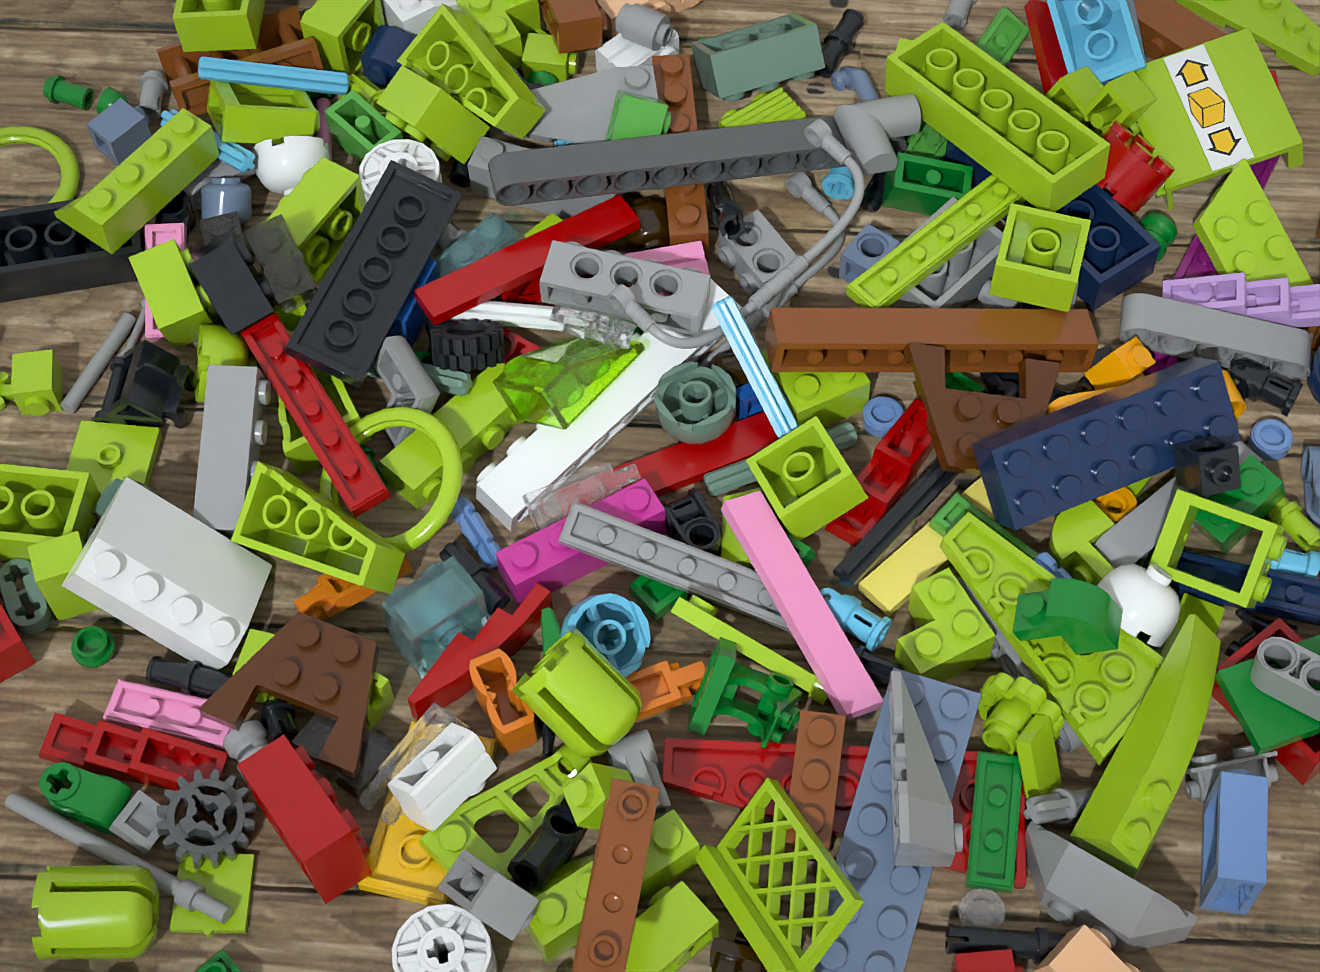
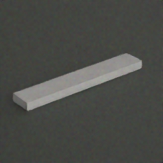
(669, 562)

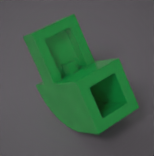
(1073, 610)

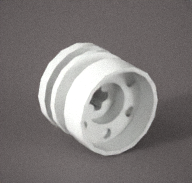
(403, 151)
(441, 930)

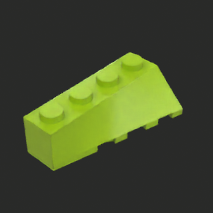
(472, 71)
(143, 182)
(563, 897)

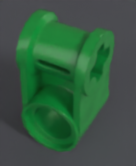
(90, 799)

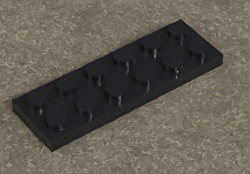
(373, 274)

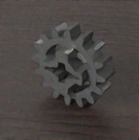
(192, 830)

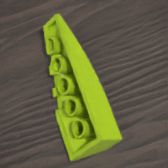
(1152, 756)

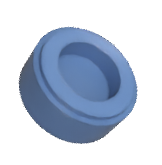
(881, 415)
(1270, 439)

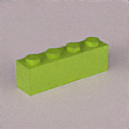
(477, 425)
(670, 931)

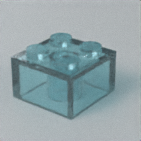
(433, 611)

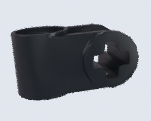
(692, 523)

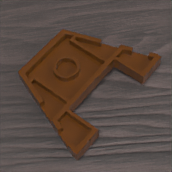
(966, 417)
(316, 670)

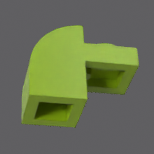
(1073, 542)

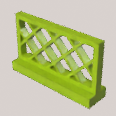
(757, 908)

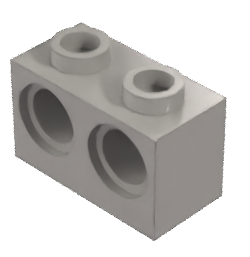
(755, 252)

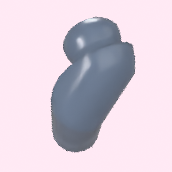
(854, 80)

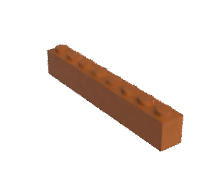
(971, 337)

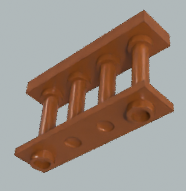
(278, 44)
(616, 878)

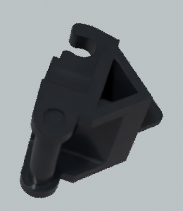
(146, 388)

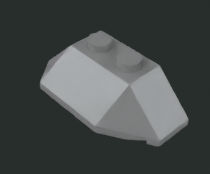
(1090, 892)

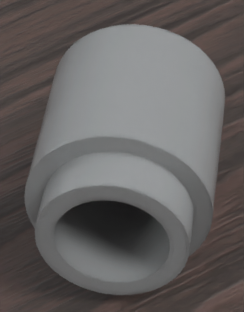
(644, 26)

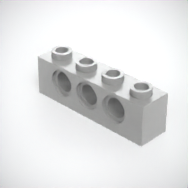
(678, 312)

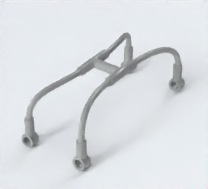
(791, 277)

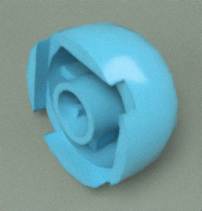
(613, 628)

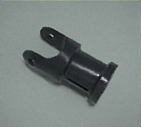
(1259, 384)

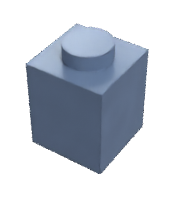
(119, 130)

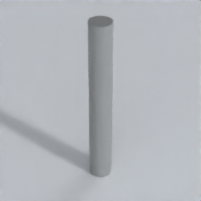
(98, 363)

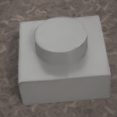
(138, 822)

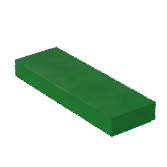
(994, 822)

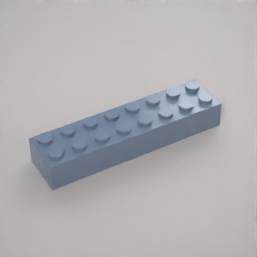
(893, 895)

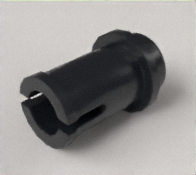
(279, 719)

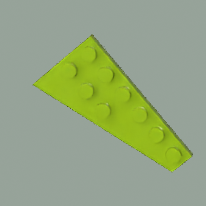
(1272, 23)
(1092, 689)

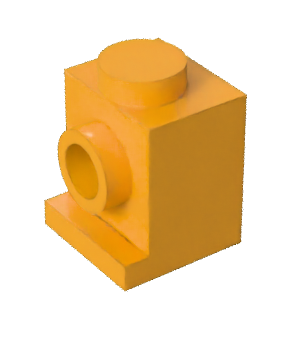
(1121, 366)

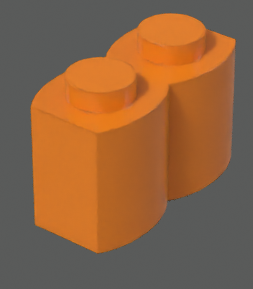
(509, 717)

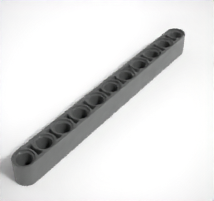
(661, 161)

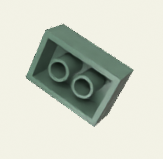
(758, 56)

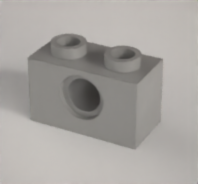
(488, 895)

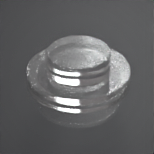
(981, 908)

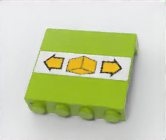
(1214, 111)

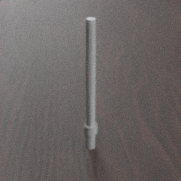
(185, 893)

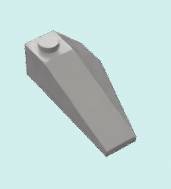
(583, 106)
(920, 804)

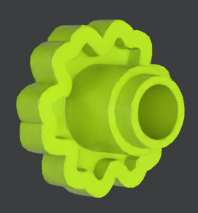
(1009, 706)

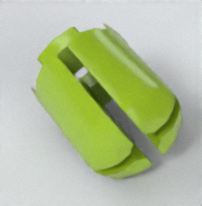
(580, 696)
(95, 912)

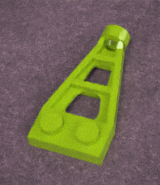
(703, 617)
(458, 829)

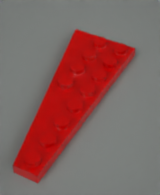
(736, 770)

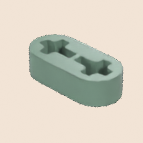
(16, 600)

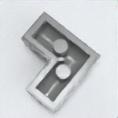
(871, 124)
(405, 380)

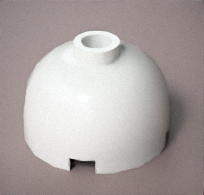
(283, 165)
(1145, 599)

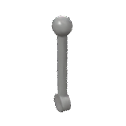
(136, 331)

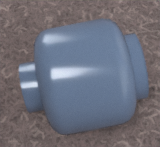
(226, 196)

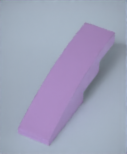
(1262, 299)

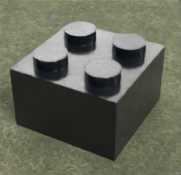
(232, 281)

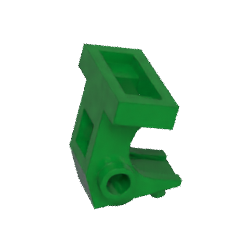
(715, 696)

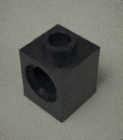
(1207, 466)

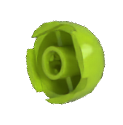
(219, 347)

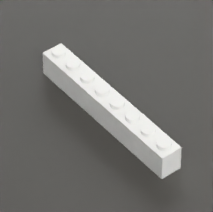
(558, 453)

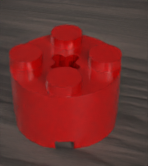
(1131, 168)

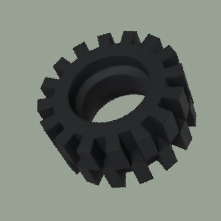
(467, 344)

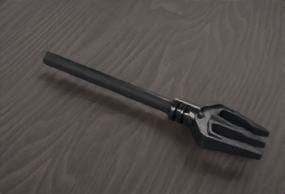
(929, 487)

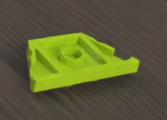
(1245, 233)

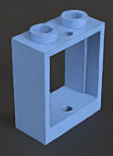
(1234, 842)

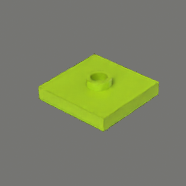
(115, 452)

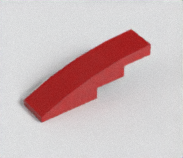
(887, 474)
(451, 675)
(127, 754)

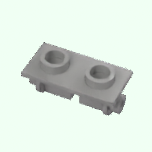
(1207, 767)

